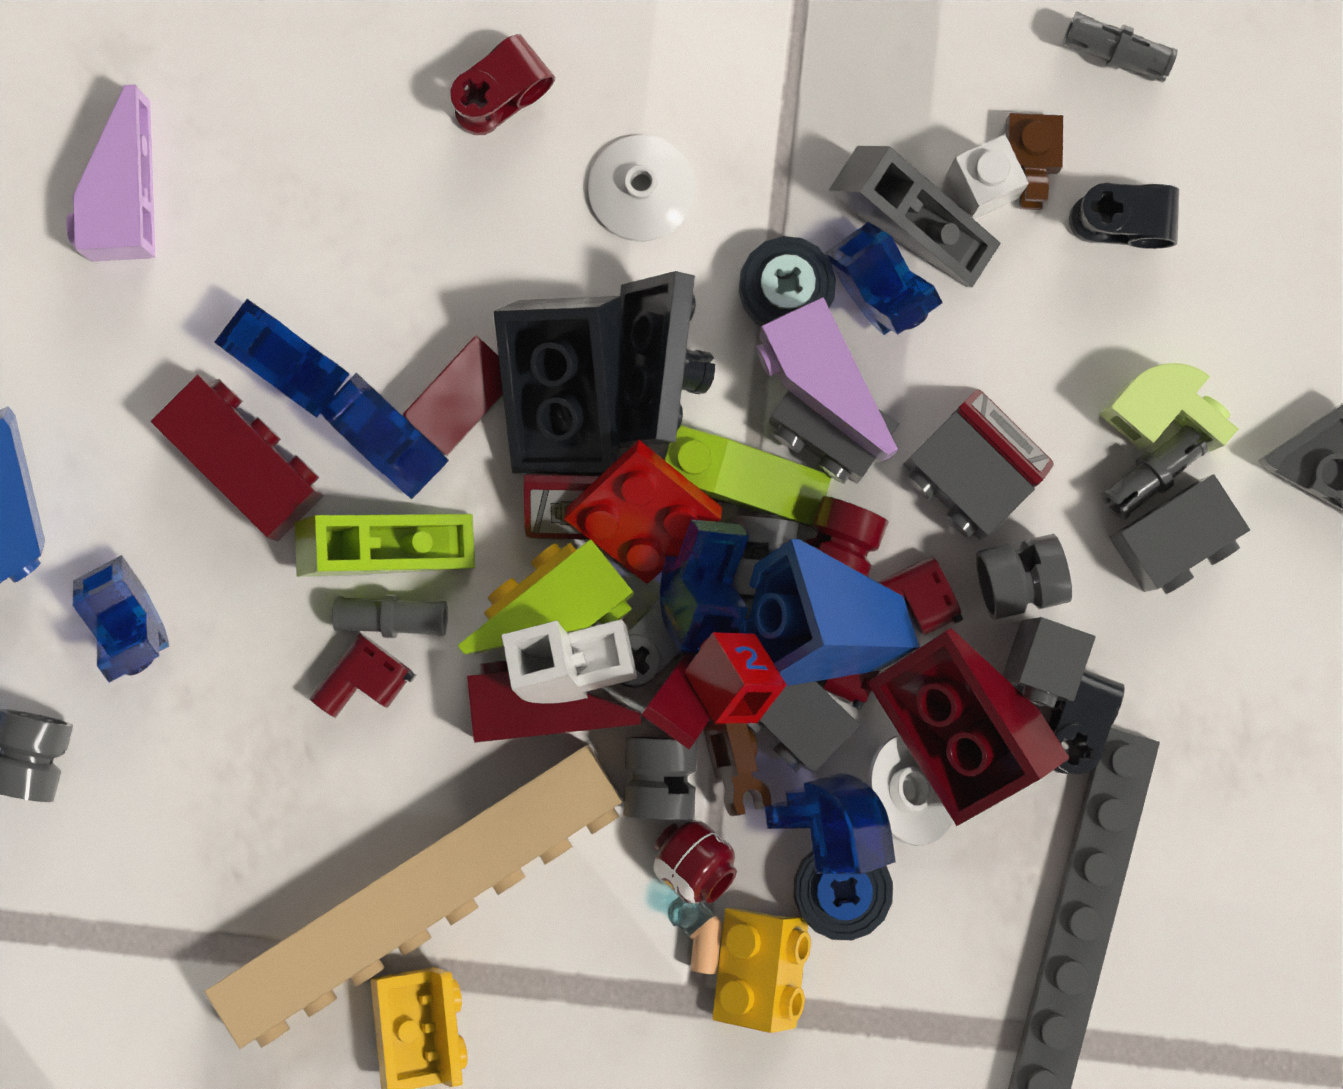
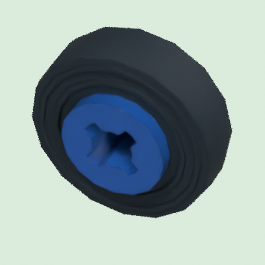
(849, 919)

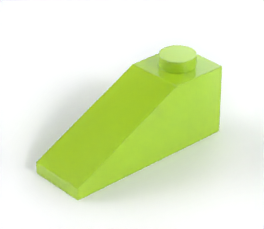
(748, 476)
(383, 544)
(574, 593)

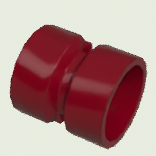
(847, 532)

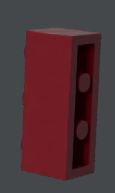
(239, 456)

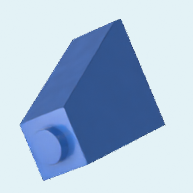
(20, 522)
(824, 616)

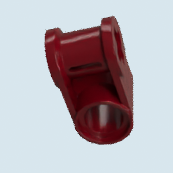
(505, 80)

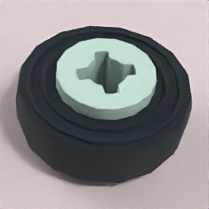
(770, 297)

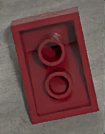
(966, 726)

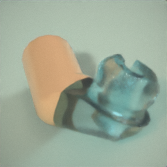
(704, 930)

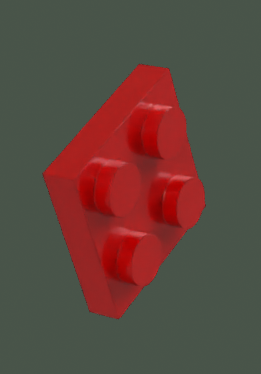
(640, 511)

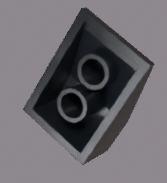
(562, 382)

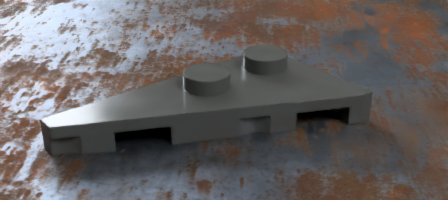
(1313, 458)

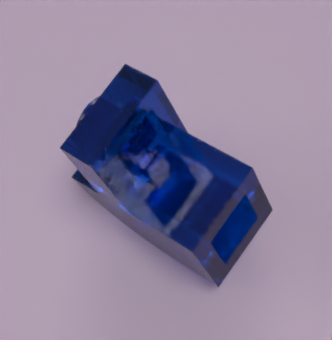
(881, 280)
(281, 358)
(383, 436)
(698, 584)
(120, 618)
(844, 821)

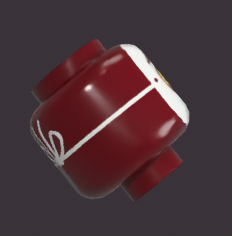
(694, 862)

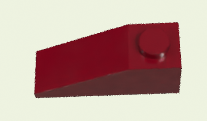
(678, 707)
(502, 714)

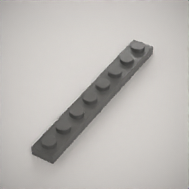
(1084, 914)

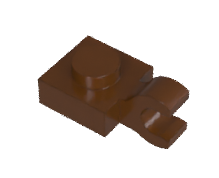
(1039, 150)
(733, 756)

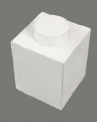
(987, 177)

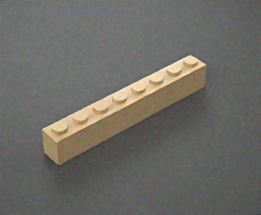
(415, 896)

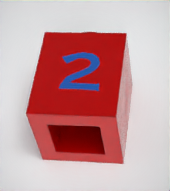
(734, 678)

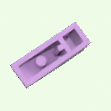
(116, 190)
(821, 372)

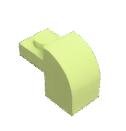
(1167, 395)

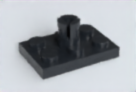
(656, 357)

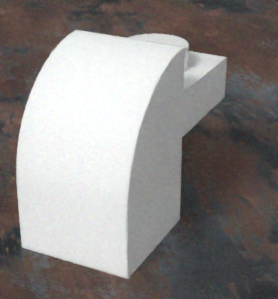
(561, 666)

